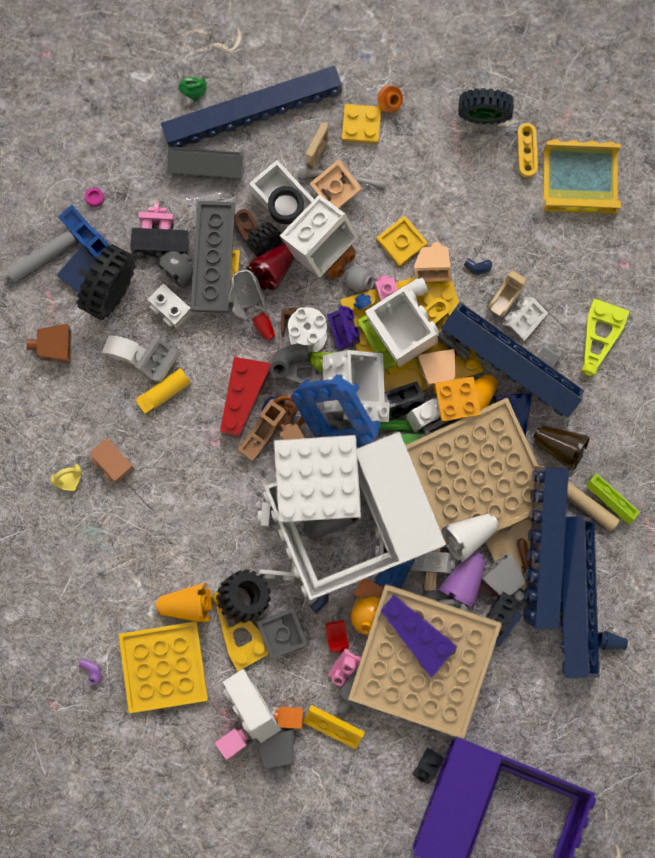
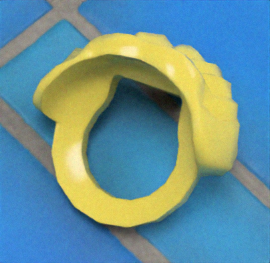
(67, 478)

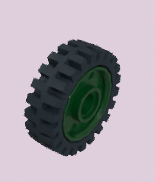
(486, 106)

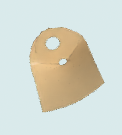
(506, 542)

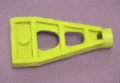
(606, 314)

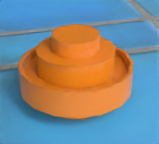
(390, 99)

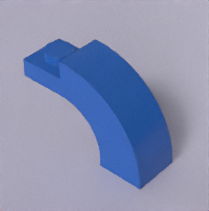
(83, 231)

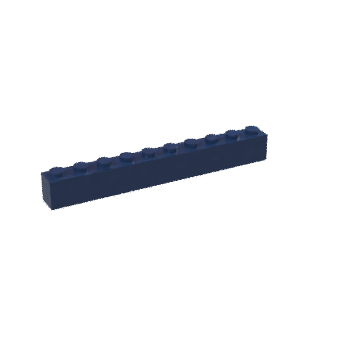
(252, 107)

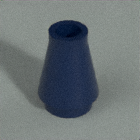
(610, 641)

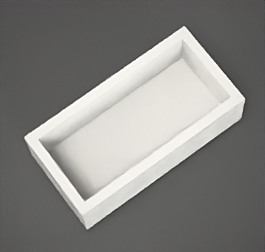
(275, 177)

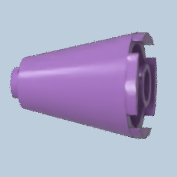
(465, 580)

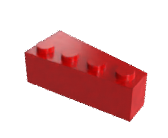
(244, 389)

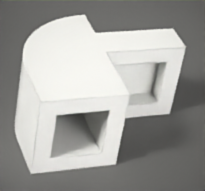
(123, 349)

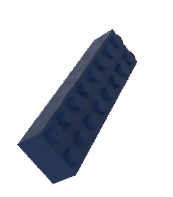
(513, 359)
(546, 547)
(580, 600)

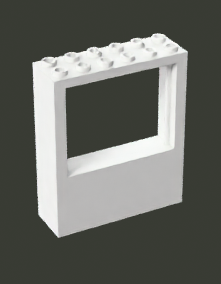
(397, 508)

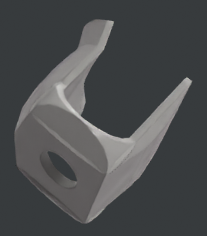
(243, 300)

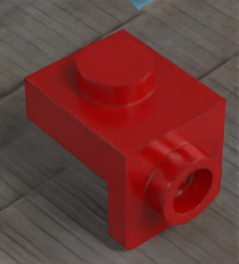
(337, 636)

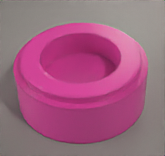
(94, 197)

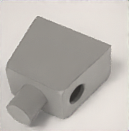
(505, 576)

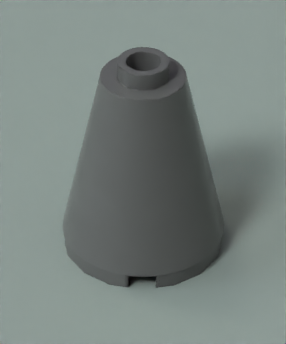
(319, 528)

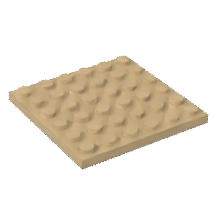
(476, 468)
(399, 685)

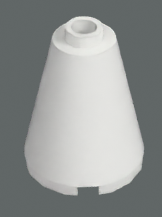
(469, 535)

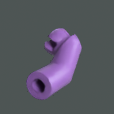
(93, 670)

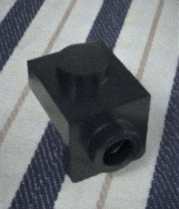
(428, 766)

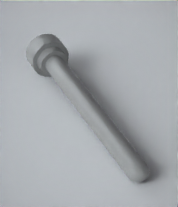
(306, 171)

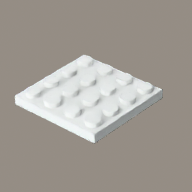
(317, 478)

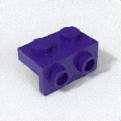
(344, 328)

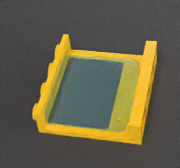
(581, 177)

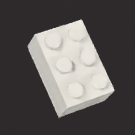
(250, 706)

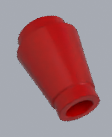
(264, 326)

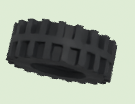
(106, 281)

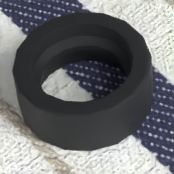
(289, 191)

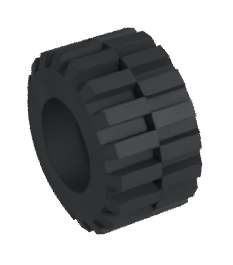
(254, 586)

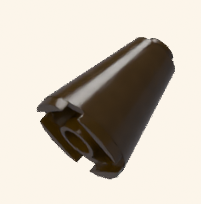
(562, 445)

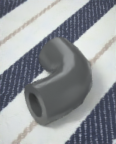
(287, 356)

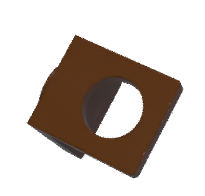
(286, 314)

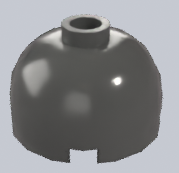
(176, 267)

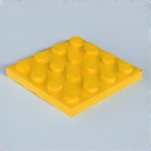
(163, 667)

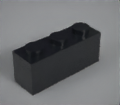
(158, 242)

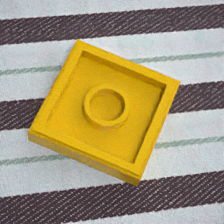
(401, 241)

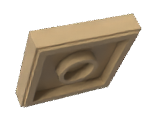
(317, 145)

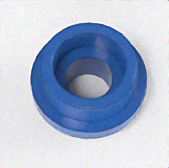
(362, 301)

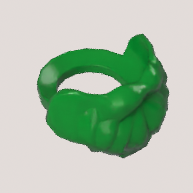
(193, 91)

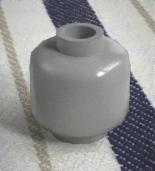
(358, 279)

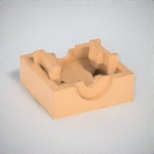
(331, 180)

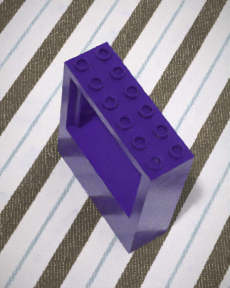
(464, 795)

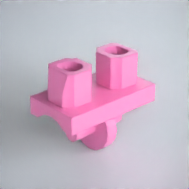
(156, 216)
(344, 667)

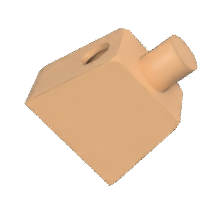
(433, 264)
(437, 366)

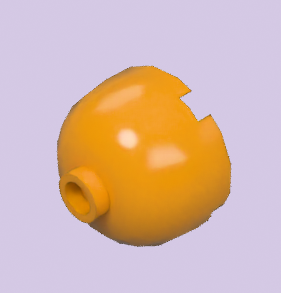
(363, 613)

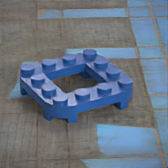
(338, 389)

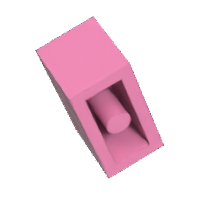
(232, 742)

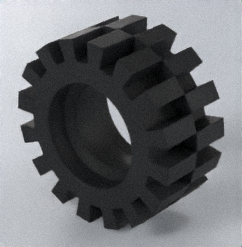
(263, 238)

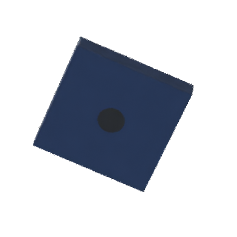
(76, 268)

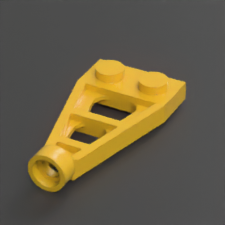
(248, 653)

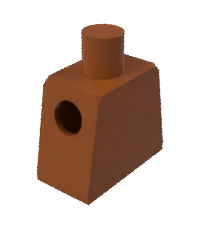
(52, 343)

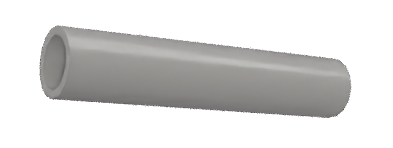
(41, 256)

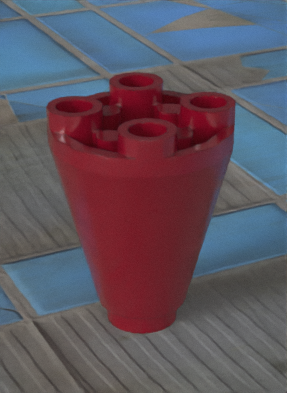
(271, 267)

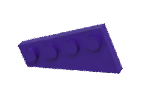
(419, 635)

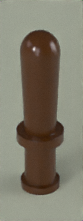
(522, 548)

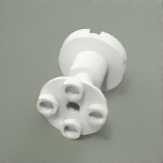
(308, 328)

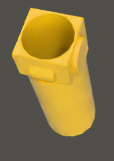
(163, 391)

